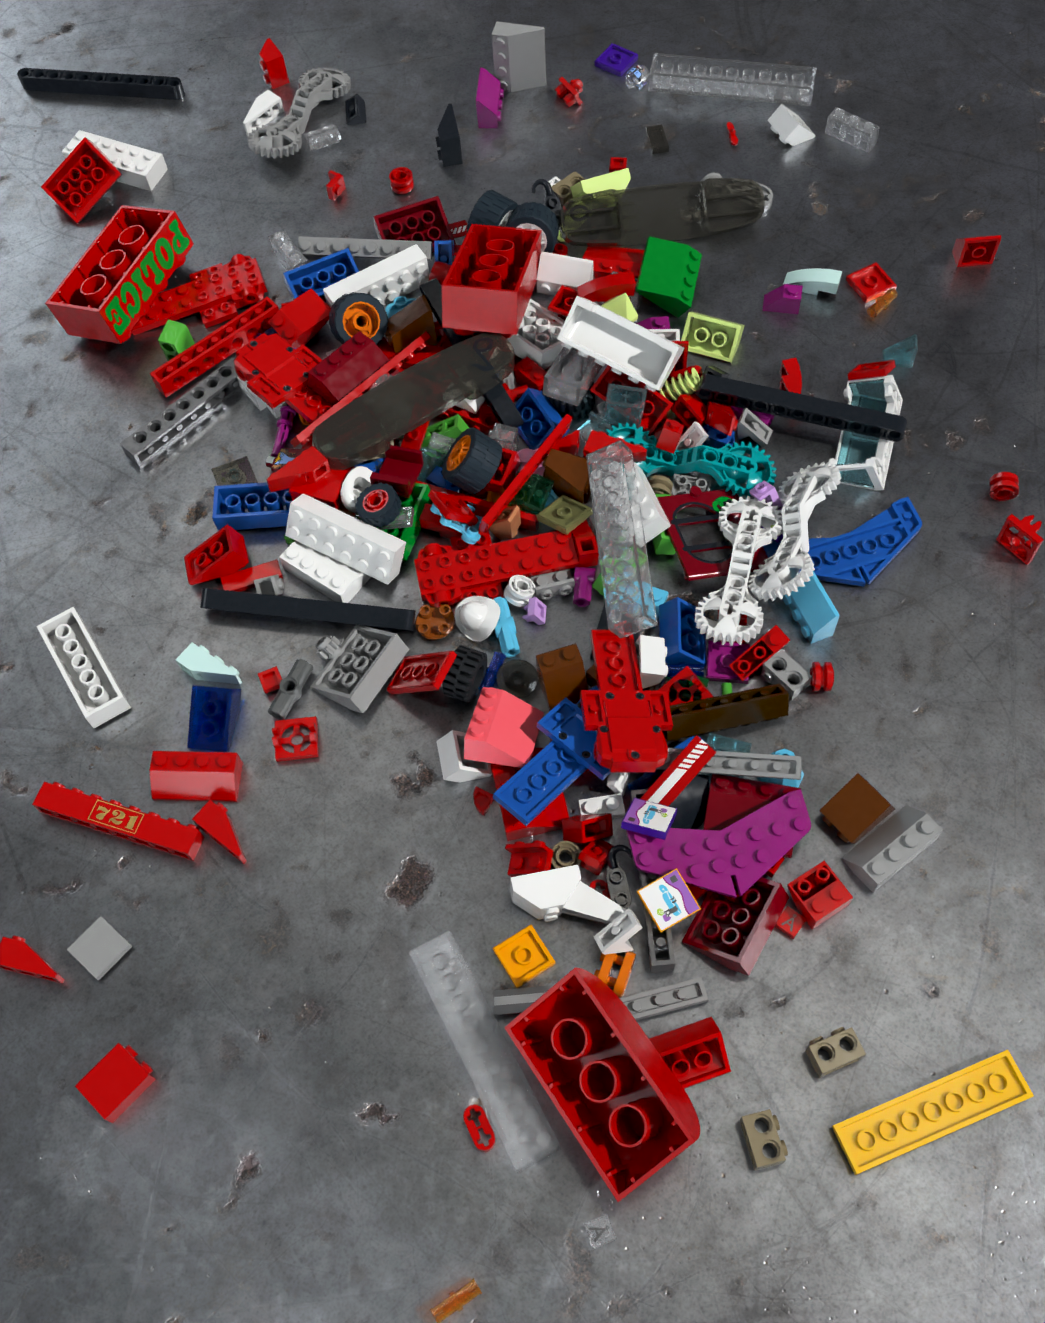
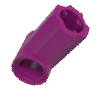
(584, 580)

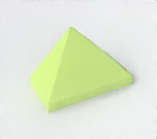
(622, 306)

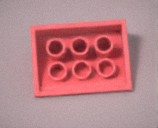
(502, 729)

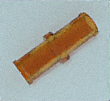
(882, 303)
(455, 1301)

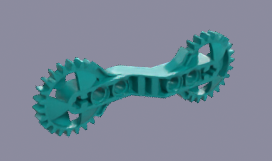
(725, 464)

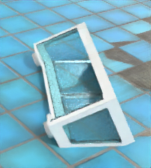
(862, 458)

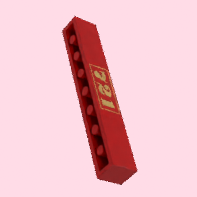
(119, 820)

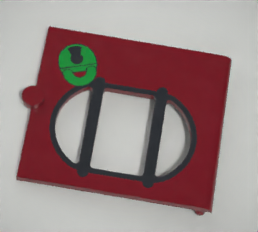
(712, 501)

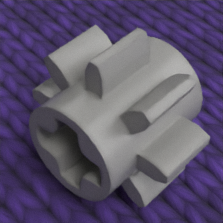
(328, 647)

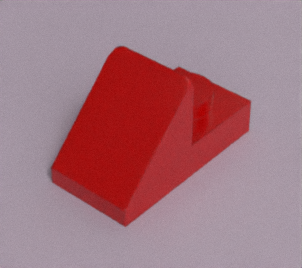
(594, 856)

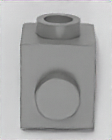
(269, 585)

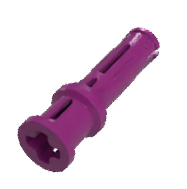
(284, 426)

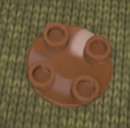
(435, 622)

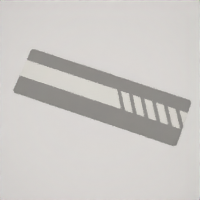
(517, 1000)

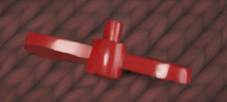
(732, 134)

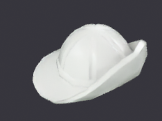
(355, 482)
(477, 617)

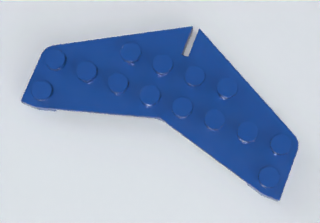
(864, 548)

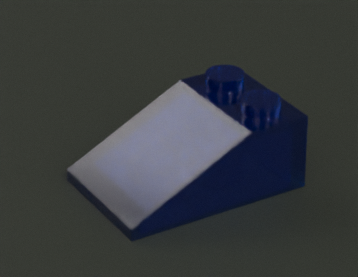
(213, 717)

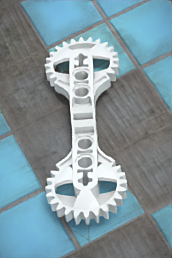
(798, 500)
(734, 596)

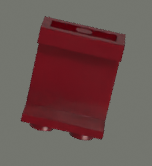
(400, 470)

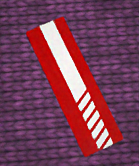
(680, 772)

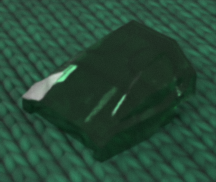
(533, 494)

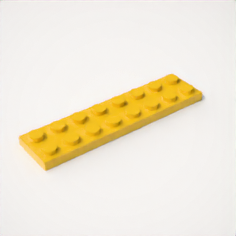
(932, 1112)

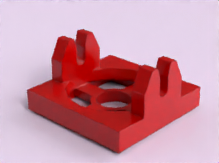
(1012, 540)
(686, 674)
(311, 751)

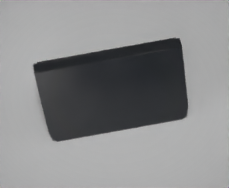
(355, 110)

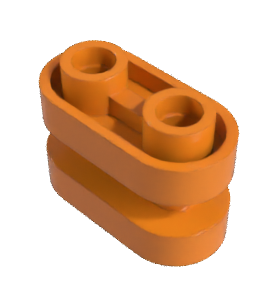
(626, 967)

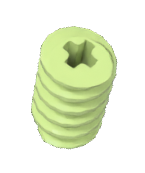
(682, 386)

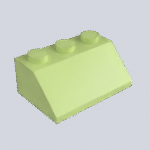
(712, 336)

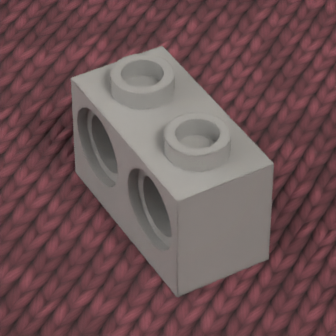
(789, 672)

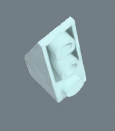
(203, 666)

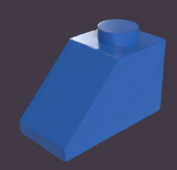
(444, 251)

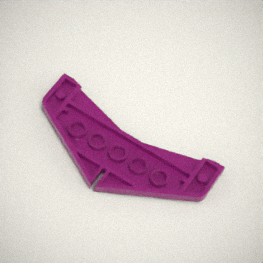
(740, 850)

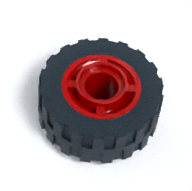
(378, 505)

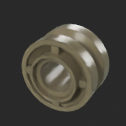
(660, 484)
(568, 848)

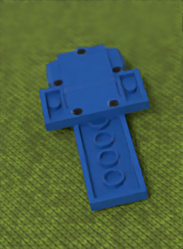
(554, 766)

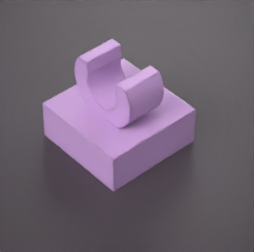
(536, 611)

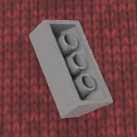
(892, 846)

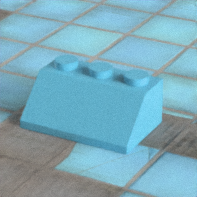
(813, 610)

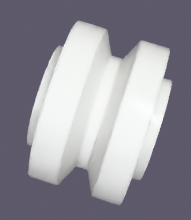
(519, 590)

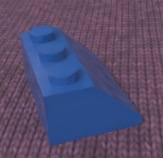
(538, 418)
(680, 633)

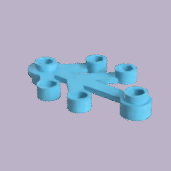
(469, 533)

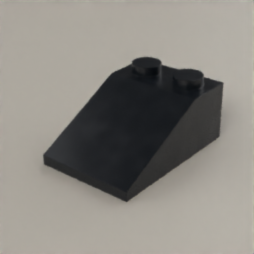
(449, 139)

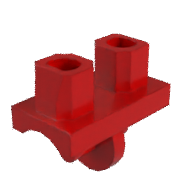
(571, 89)

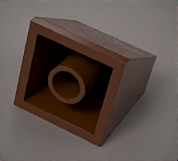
(410, 324)
(569, 474)
(561, 675)
(856, 809)

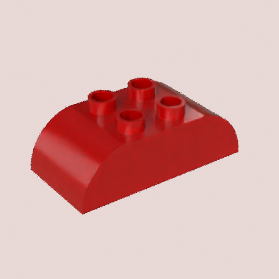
(606, 1080)

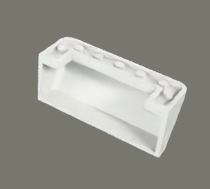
(619, 344)

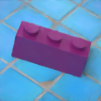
(488, 100)

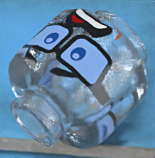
(637, 77)

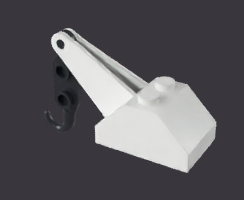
(561, 891)

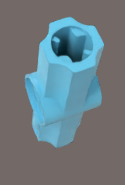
(506, 630)

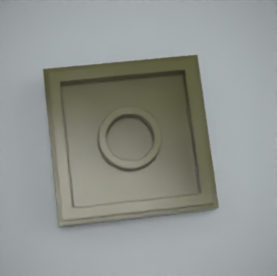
(564, 514)

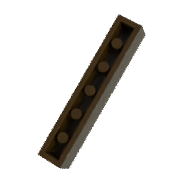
(728, 711)

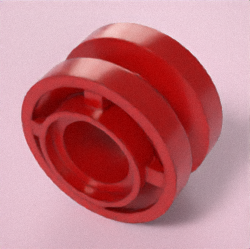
(401, 180)
(1004, 486)
(822, 676)

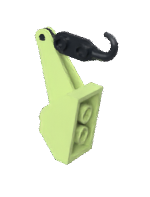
(615, 180)

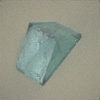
(902, 352)

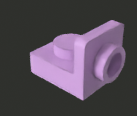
(767, 491)

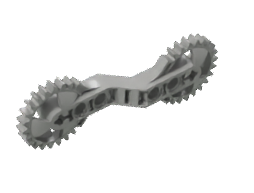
(286, 135)

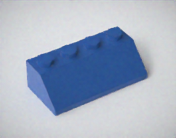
(320, 273)

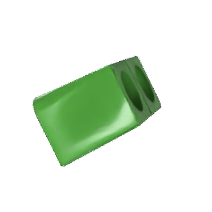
(175, 339)

